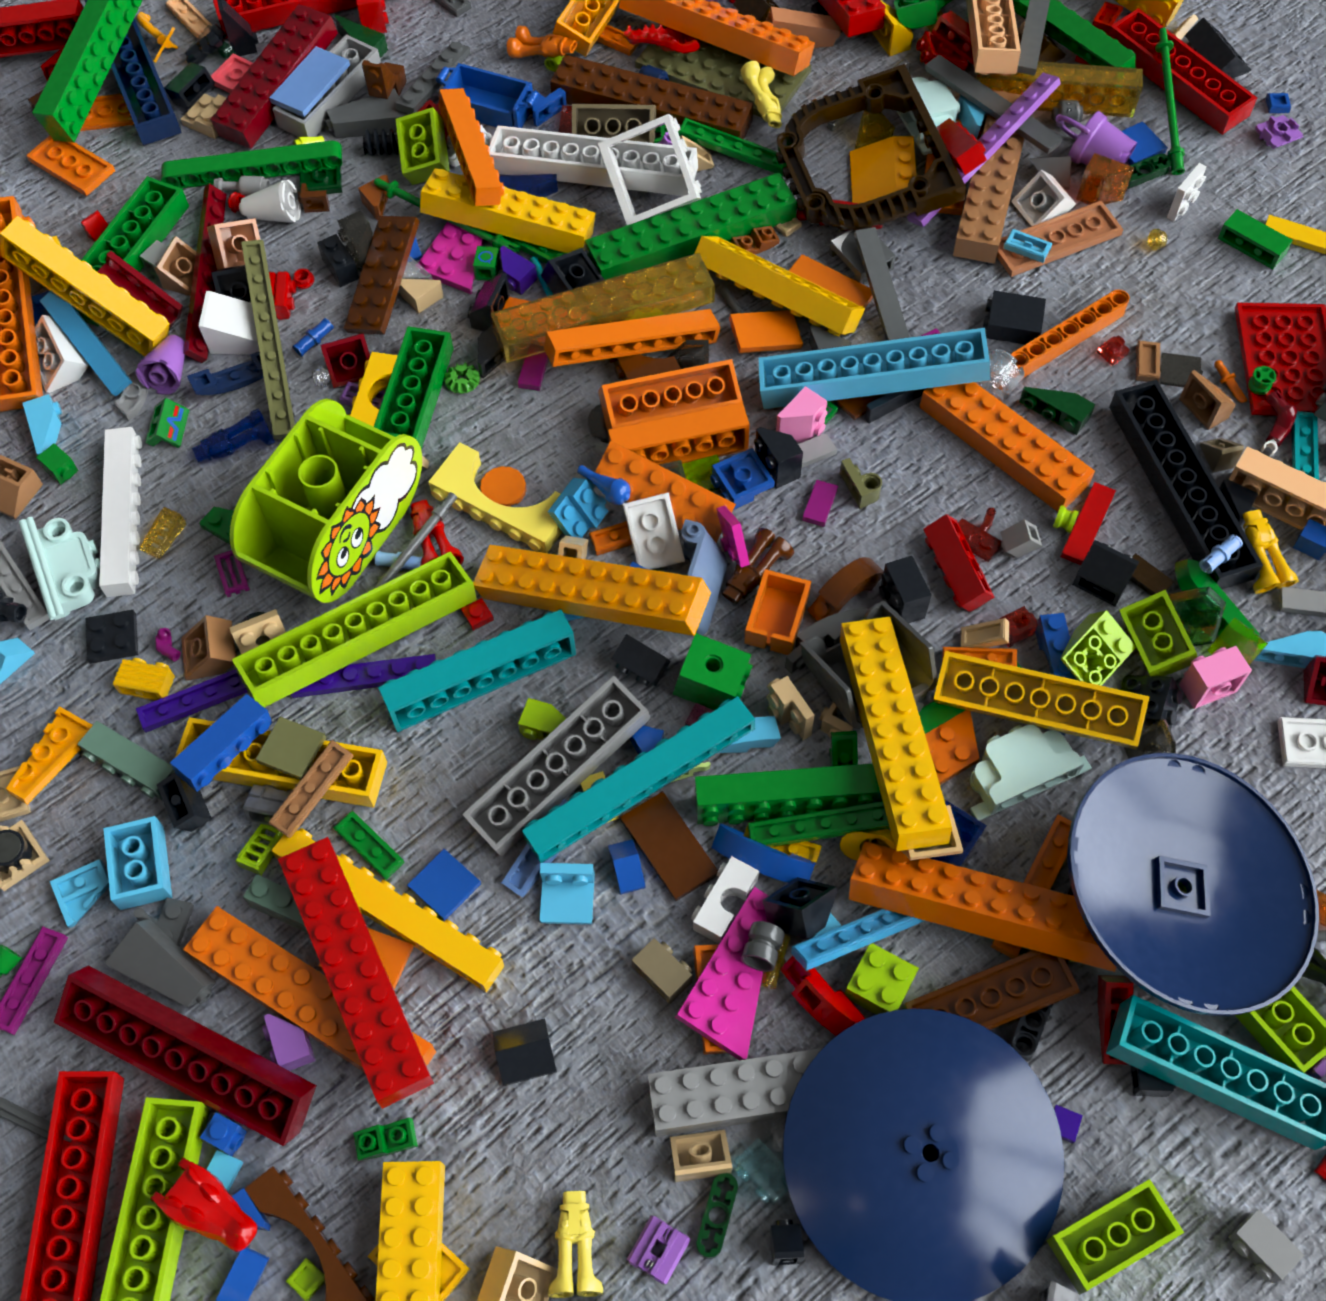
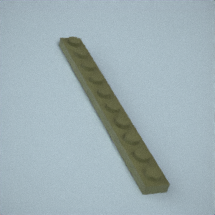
(268, 338)

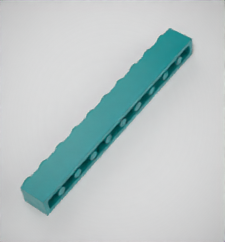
(638, 779)

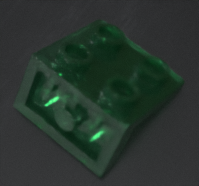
(1199, 613)

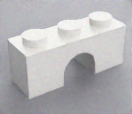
(734, 880)

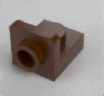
(313, 200)

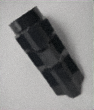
(205, 44)

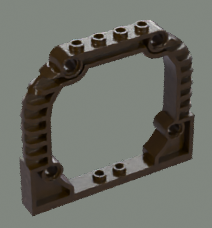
(881, 91)

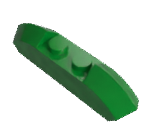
(1192, 577)

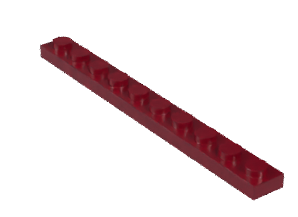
(212, 213)

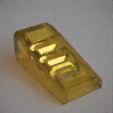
(161, 522)

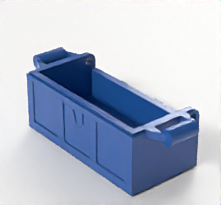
(493, 96)

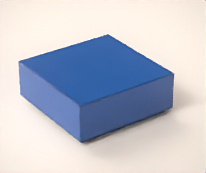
(1278, 103)

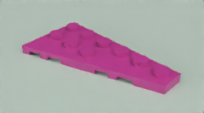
(452, 257)
(727, 990)

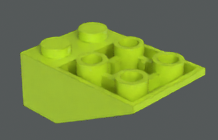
(1096, 648)

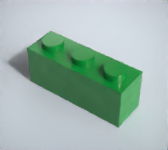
(1255, 239)

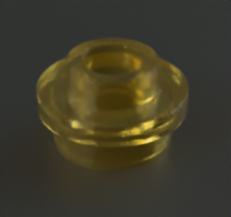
(1157, 239)

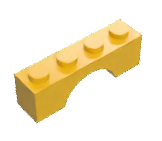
(375, 379)

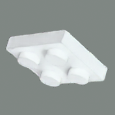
(1187, 192)

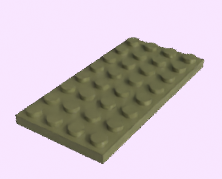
(718, 72)

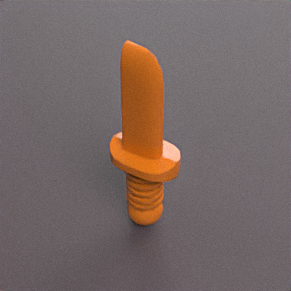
(1229, 379)

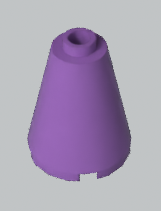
(163, 366)

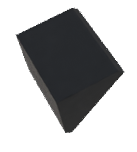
(524, 1052)

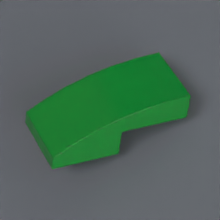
(385, 1139)

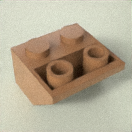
(17, 486)

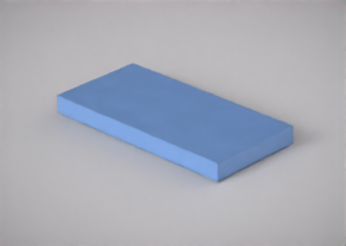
(309, 81)

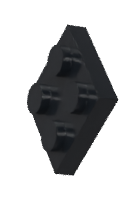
(111, 636)

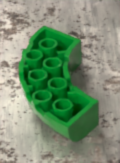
(918, 12)

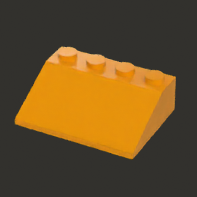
(882, 168)

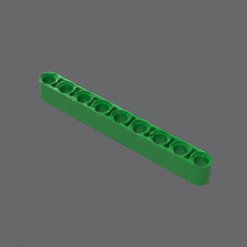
(261, 162)

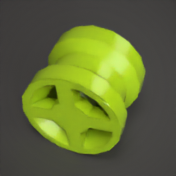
(1065, 519)

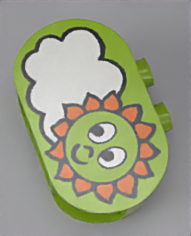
(325, 501)

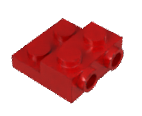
(931, 46)

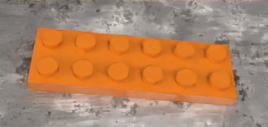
(650, 479)

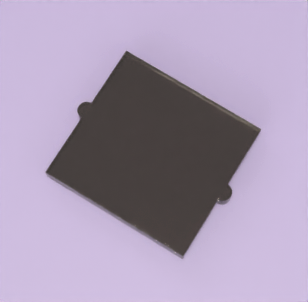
(1177, 368)

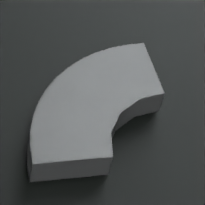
(132, 397)

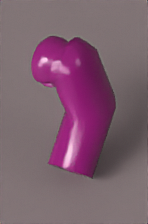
(164, 644)

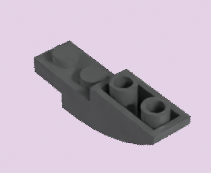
(827, 629)

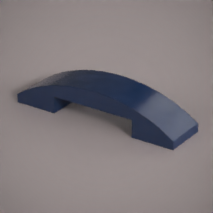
(228, 379)

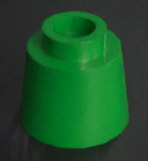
(8, 959)

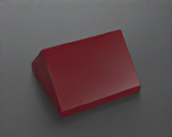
(346, 359)

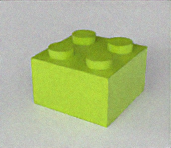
(880, 981)

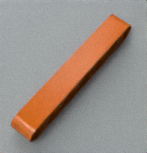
(1071, 331)

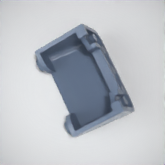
(705, 562)

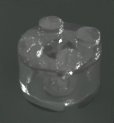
(1003, 374)

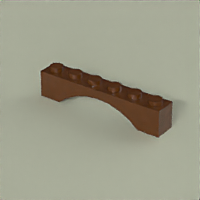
(276, 1199)

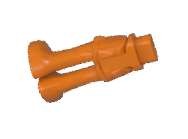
(548, 46)

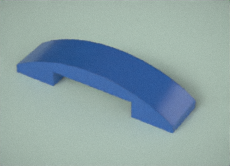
(761, 857)

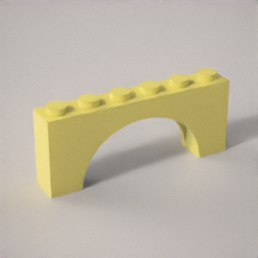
(527, 524)

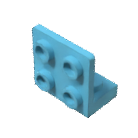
(567, 893)

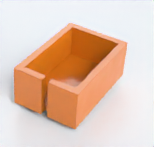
(777, 612)

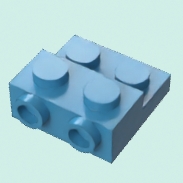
(578, 508)

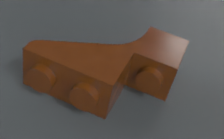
(383, 78)

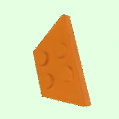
(953, 746)

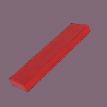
(1088, 523)

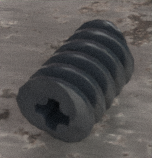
(380, 142)

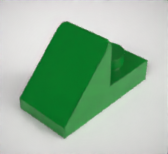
(843, 748)

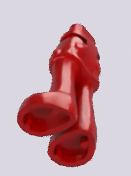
(420, 514)

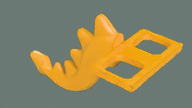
(143, 19)

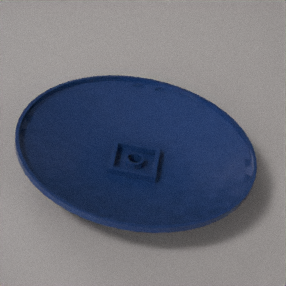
(1249, 896)
(860, 1169)

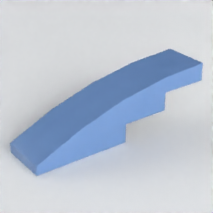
(525, 870)

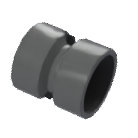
(762, 947)

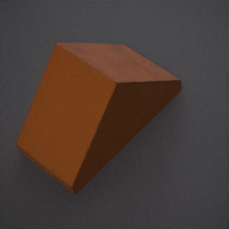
(374, 197)

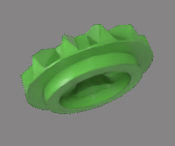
(462, 385)

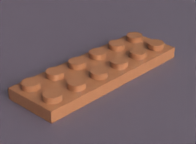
(1067, 234)

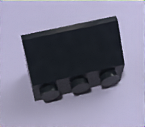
(1216, 49)

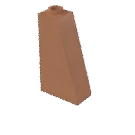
(816, 27)

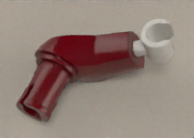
(1285, 419)

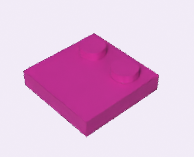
(732, 537)

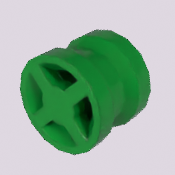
(1262, 380)

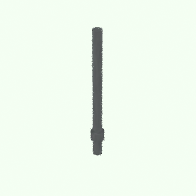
(438, 514)

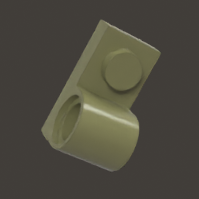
(859, 484)

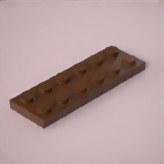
(381, 275)
(1004, 990)

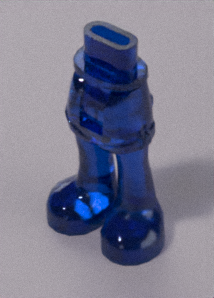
(223, 444)

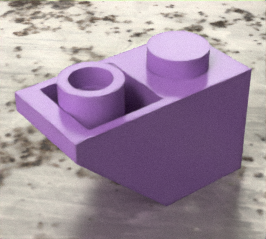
(289, 1043)

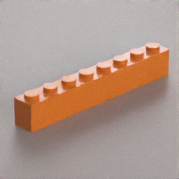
(470, 147)
(629, 337)

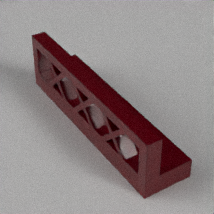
(141, 288)

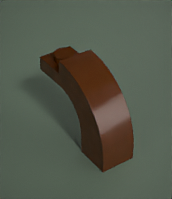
(849, 581)

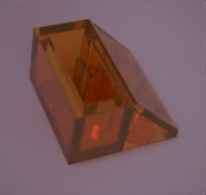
(1104, 181)

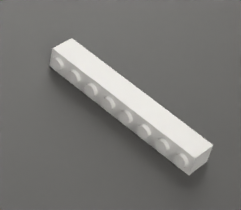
(120, 512)

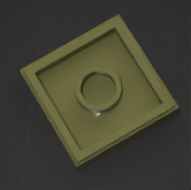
(291, 748)

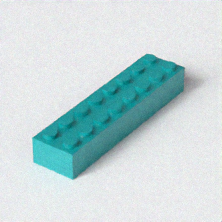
(478, 670)
(1220, 1071)

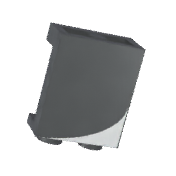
(847, 250)

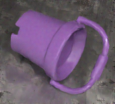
(1097, 137)

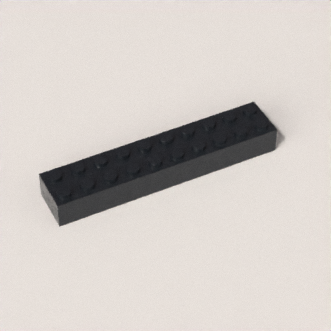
(1182, 480)

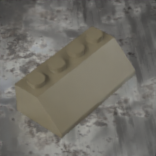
(612, 120)

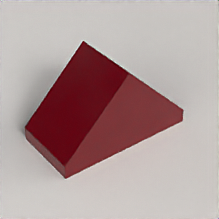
(1315, 681)

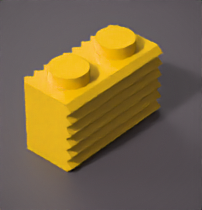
(143, 679)

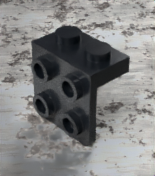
(1163, 696)

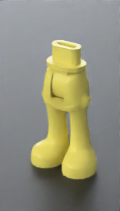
(758, 82)
(574, 1228)

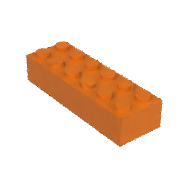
(669, 394)
(688, 435)

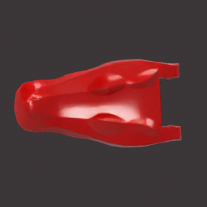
(665, 38)
(205, 1207)

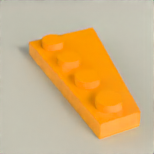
(49, 755)

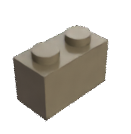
(662, 970)

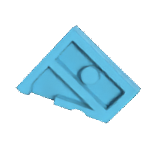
(80, 890)

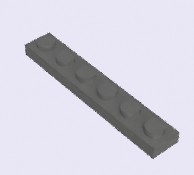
(426, 84)

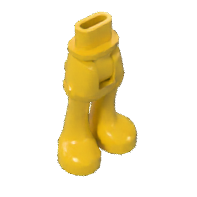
(1262, 539)

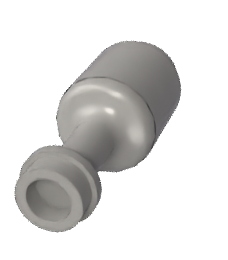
(246, 185)

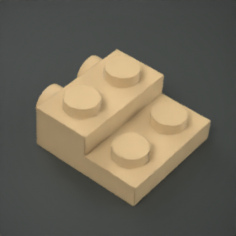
(201, 112)
(790, 707)

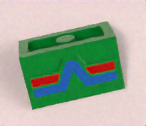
(167, 423)

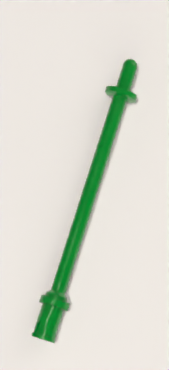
(1176, 152)
(496, 240)

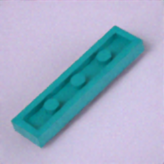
(1305, 444)

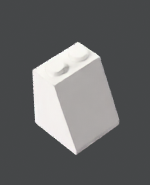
(228, 325)

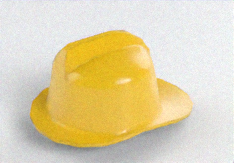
(853, 842)

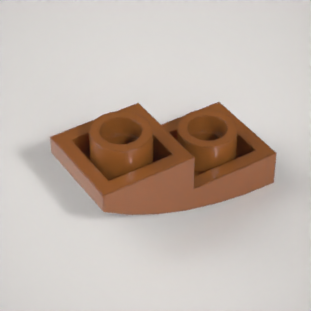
(759, 240)

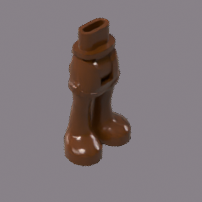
(747, 578)

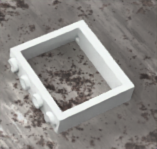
(617, 180)

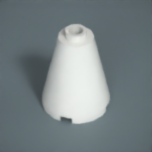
(272, 203)

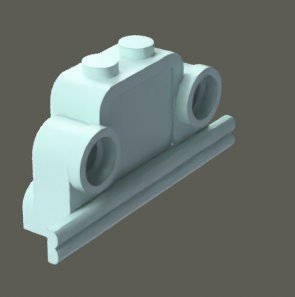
(939, 104)
(62, 564)
(1022, 767)

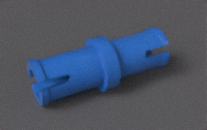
(313, 337)

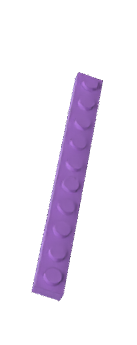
(1005, 127)

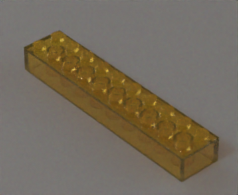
(635, 295)

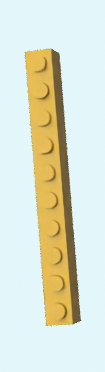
(410, 922)

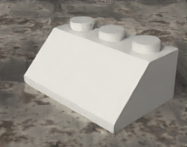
(58, 356)

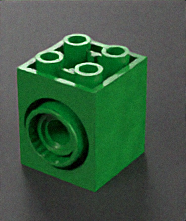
(712, 673)

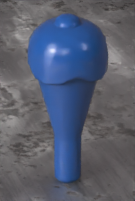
(615, 490)

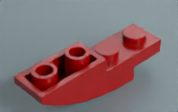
(815, 995)

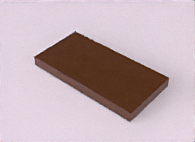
(669, 846)

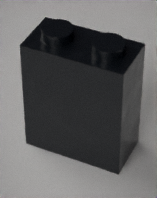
(1014, 317)

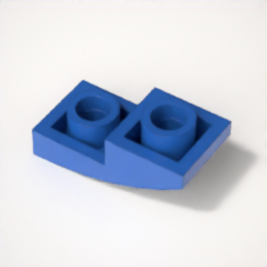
(243, 1276)

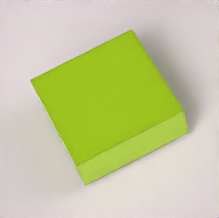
(306, 1279)

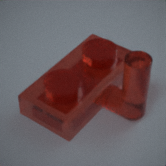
(981, 542)

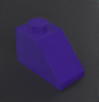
(519, 271)

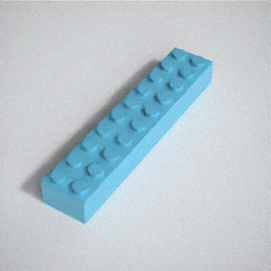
(876, 367)

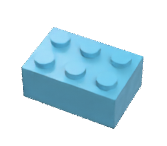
(137, 863)

